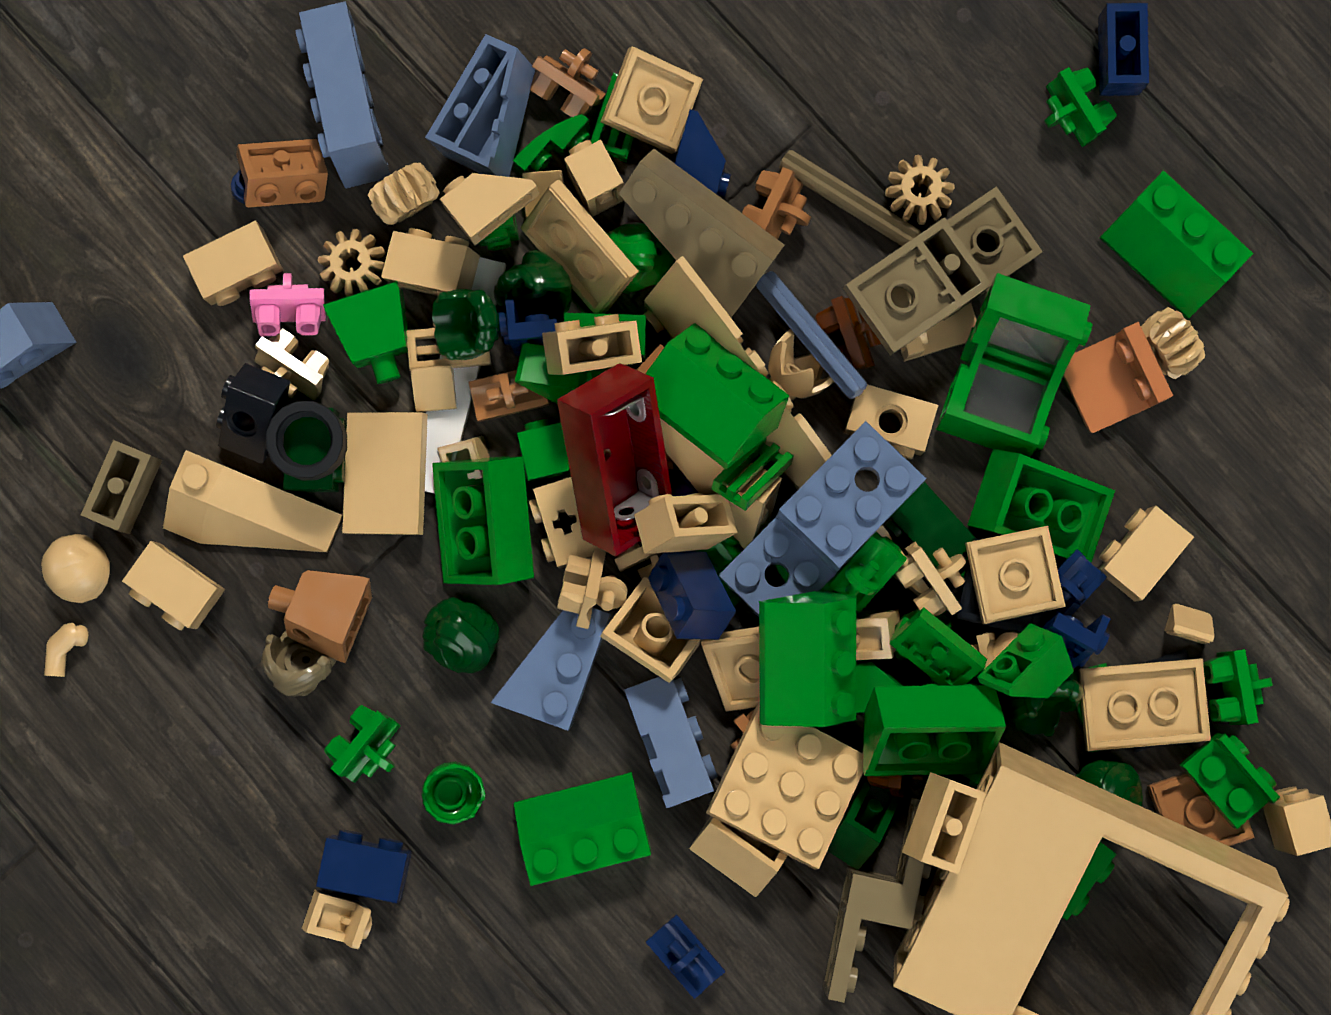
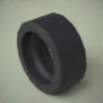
(284, 418)

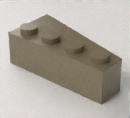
(696, 223)

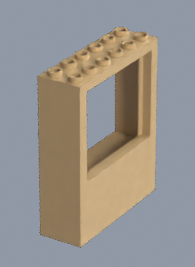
(1024, 861)

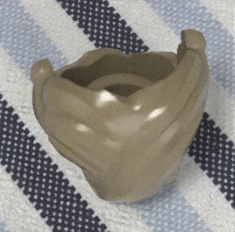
(284, 665)

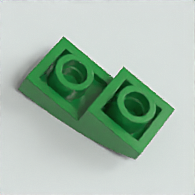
(559, 138)

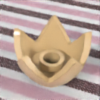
(796, 375)

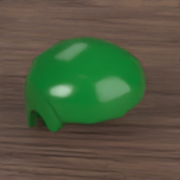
(452, 793)

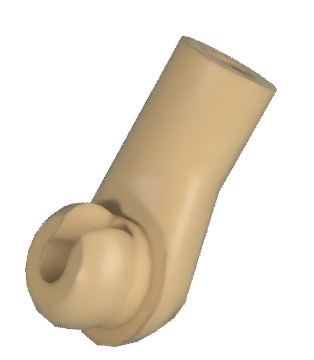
(60, 645)

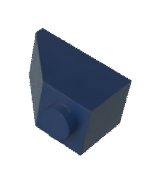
(701, 156)

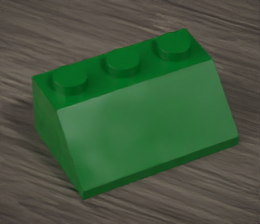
(1176, 245)
(714, 396)
(483, 521)
(807, 659)
(931, 729)
(581, 829)

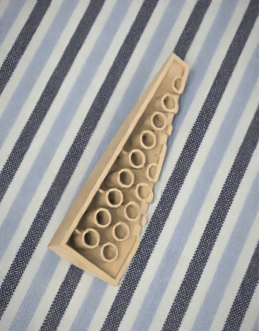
(685, 300)

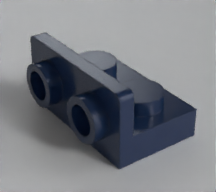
(520, 333)
(1080, 641)

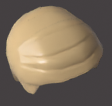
(76, 568)

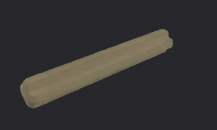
(849, 199)

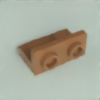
(282, 172)

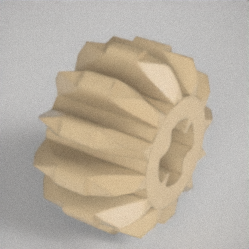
(920, 174)
(403, 193)
(338, 270)
(1173, 342)

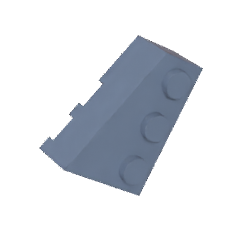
(485, 110)
(30, 337)
(555, 671)
(671, 740)

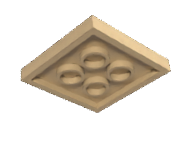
(788, 788)

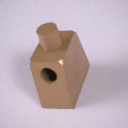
(324, 611)

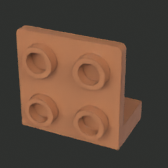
(1115, 379)

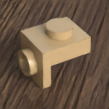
(338, 918)

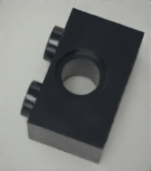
(250, 404)

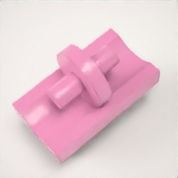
(287, 304)

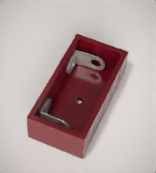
(619, 416)

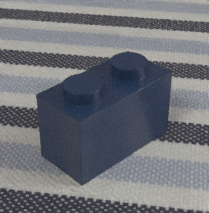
(1123, 49)
(691, 595)
(364, 867)

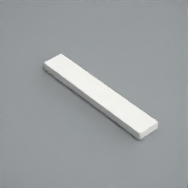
(448, 426)

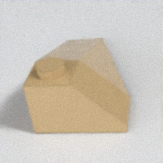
(234, 509)

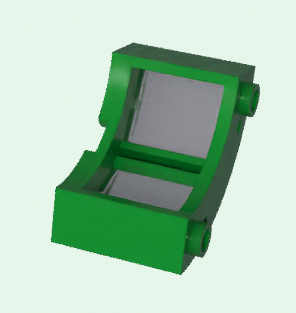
(1013, 366)

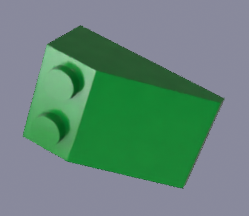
(1031, 494)

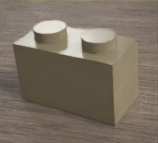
(121, 487)

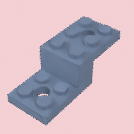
(825, 520)

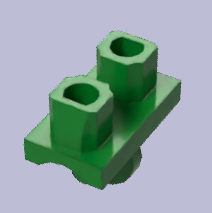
(1073, 108)
(869, 570)
(1240, 688)
(369, 747)

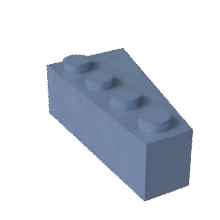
(342, 94)

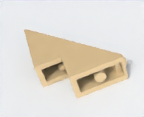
(702, 471)

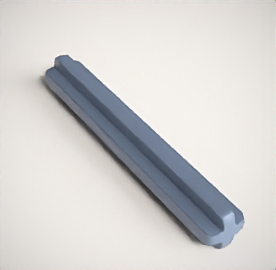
(811, 335)

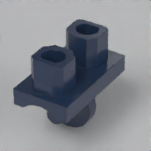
(1078, 582)
(685, 956)

